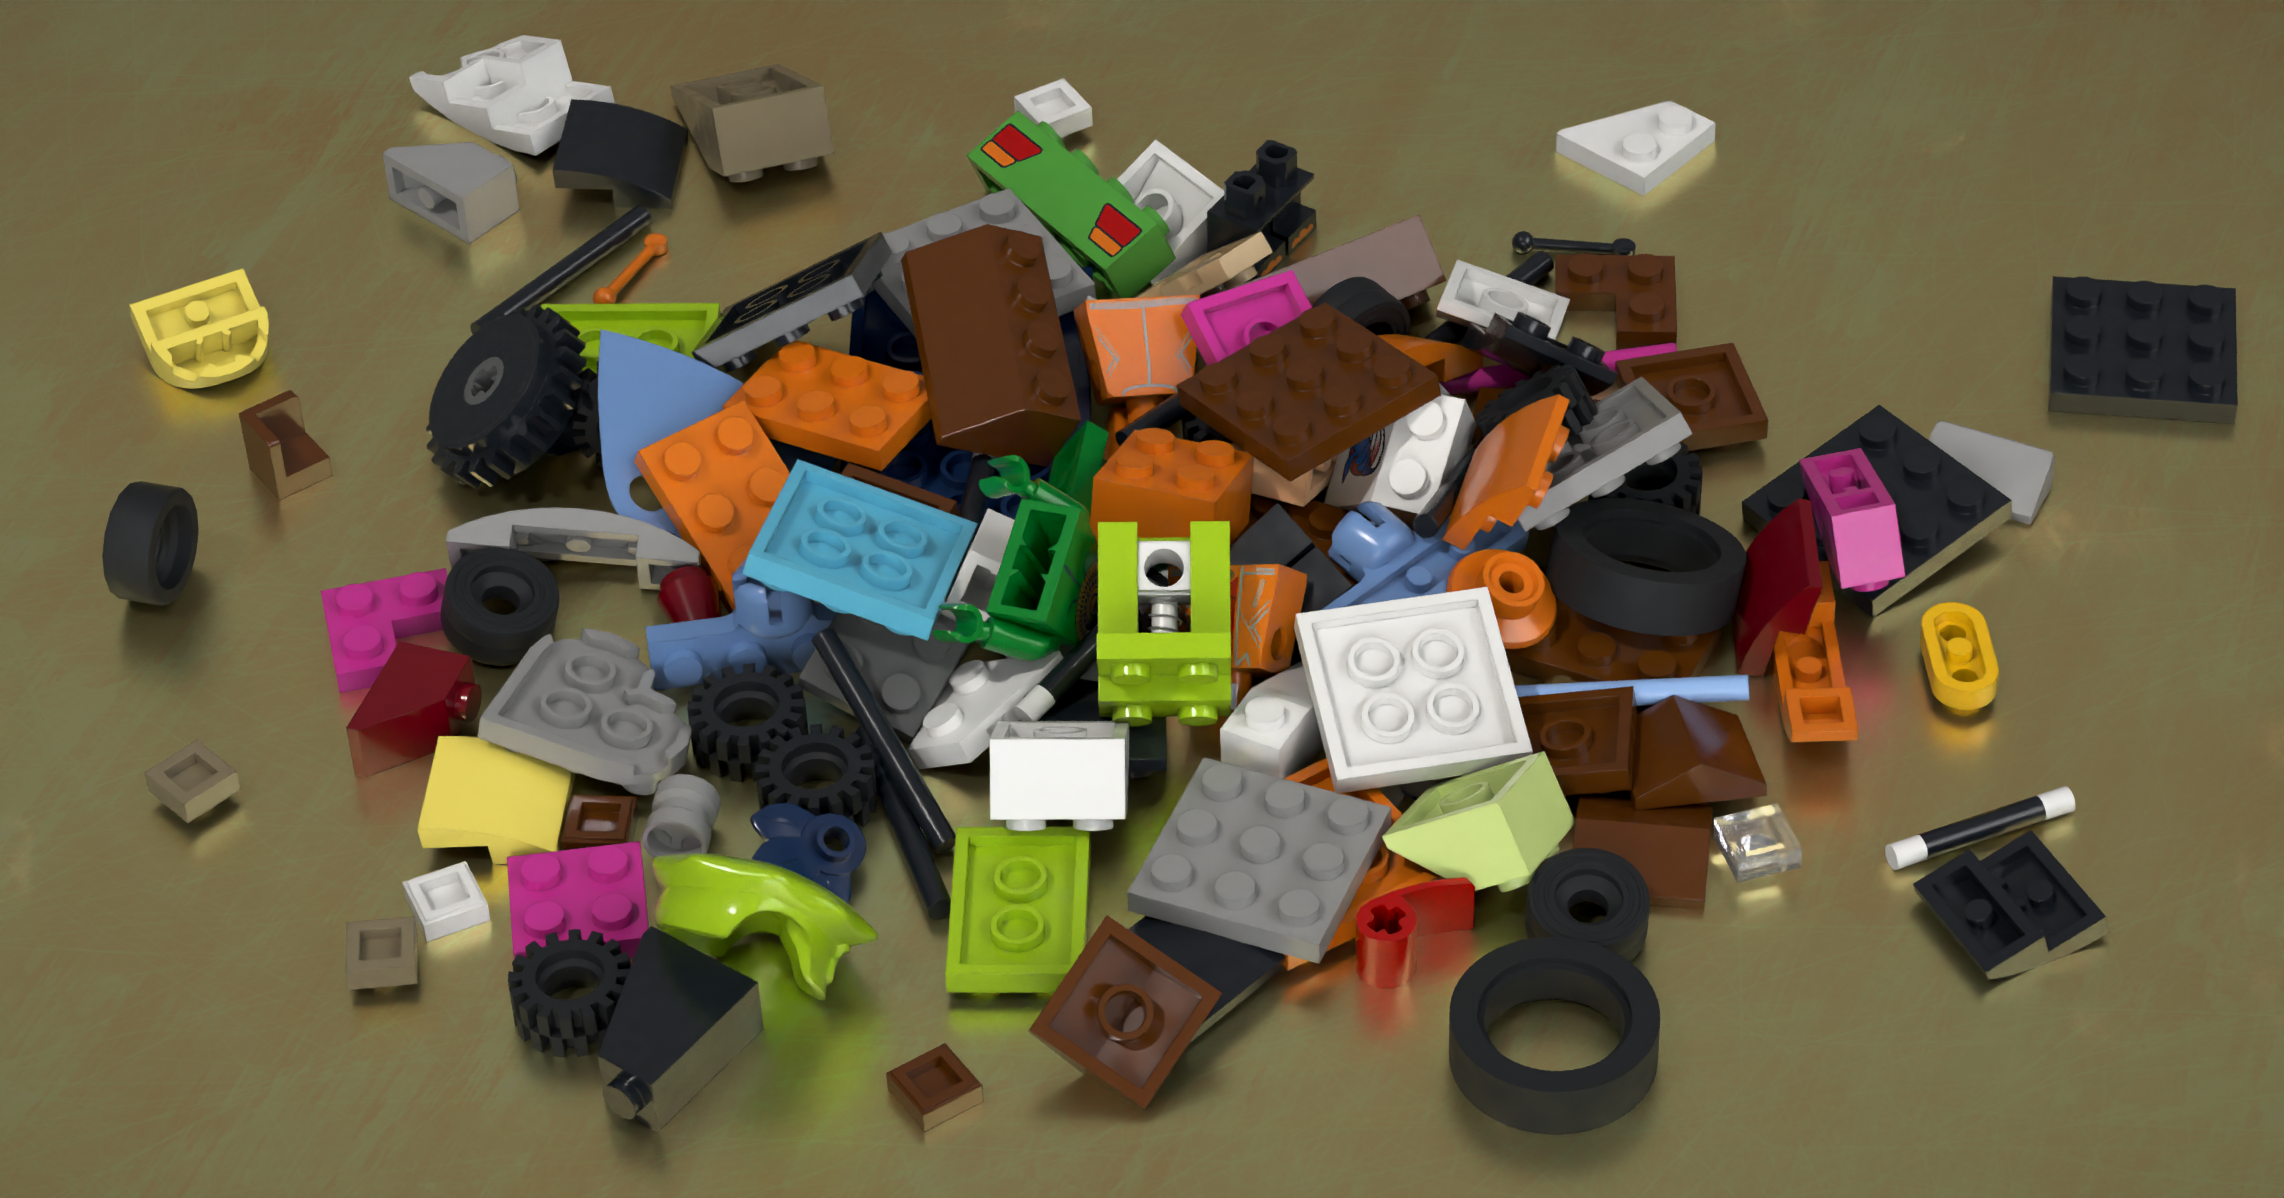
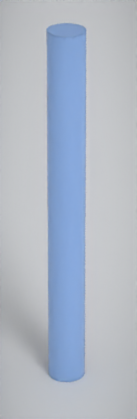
(1653, 691)

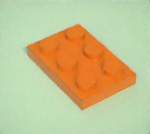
(836, 404)
(716, 487)

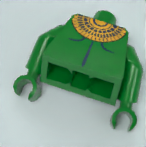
(1045, 576)

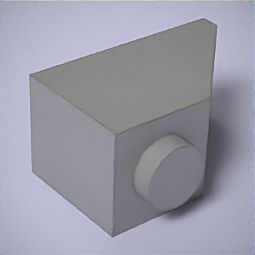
(453, 186)

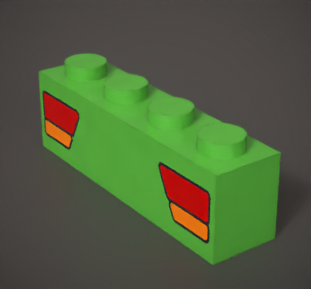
(1076, 206)

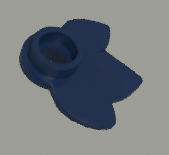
(797, 843)

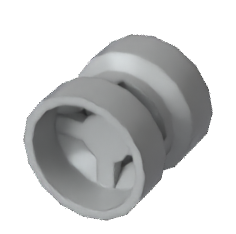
(681, 816)

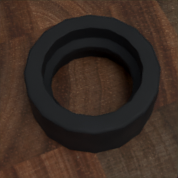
(150, 543)

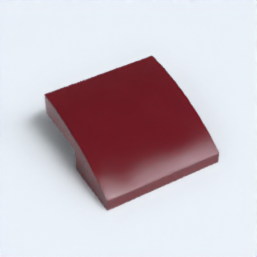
(1777, 586)

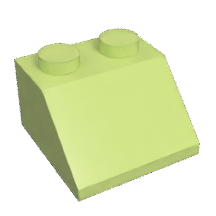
(1486, 824)

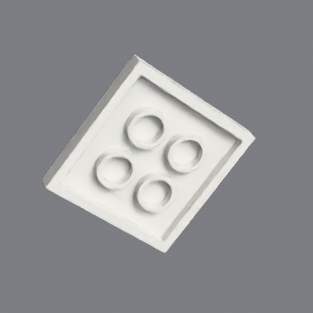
(1411, 689)

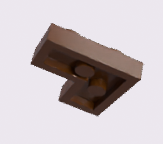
(1633, 286)

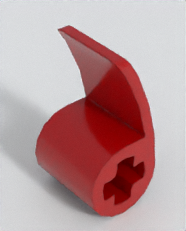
(1393, 922)

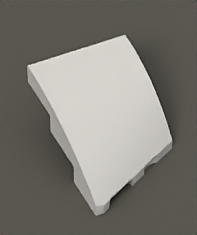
(511, 93)

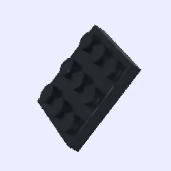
(788, 306)
(2143, 350)
(1936, 498)

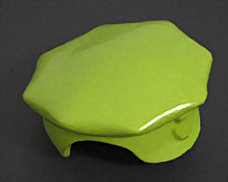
(723, 898)

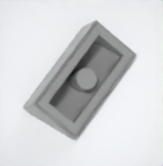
(2010, 466)

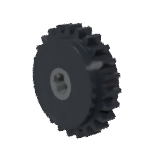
(506, 396)

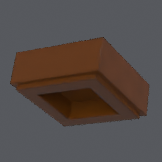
(599, 821)
(935, 1087)

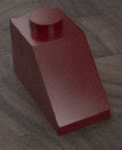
(410, 705)

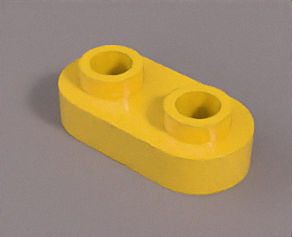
(1959, 656)

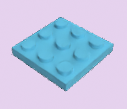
(860, 550)

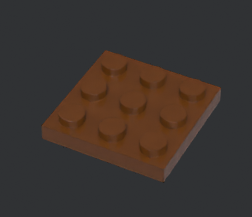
(1308, 391)

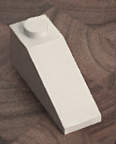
(1274, 727)

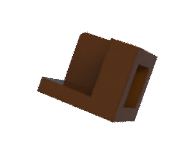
(280, 448)

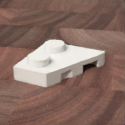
(1638, 145)
(971, 706)

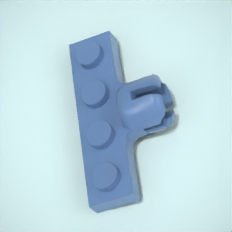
(1396, 562)
(761, 630)

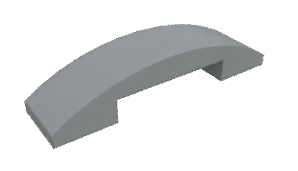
(579, 537)

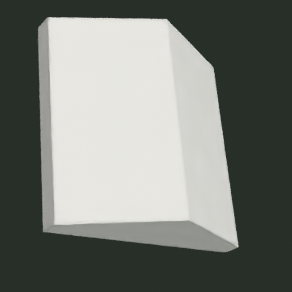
(1178, 196)
(1478, 294)

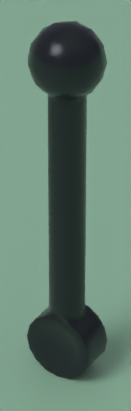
(1524, 242)

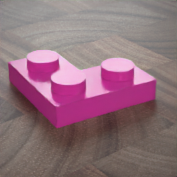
(372, 614)

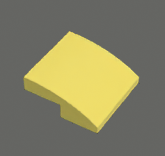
(493, 800)

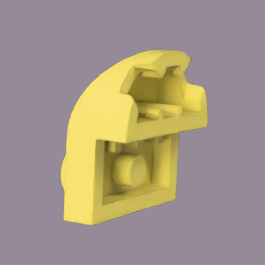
(204, 331)

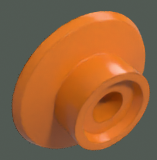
(1524, 613)

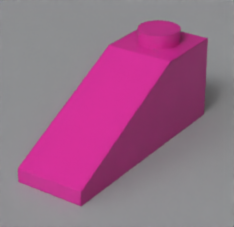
(1854, 519)

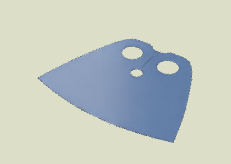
(651, 395)

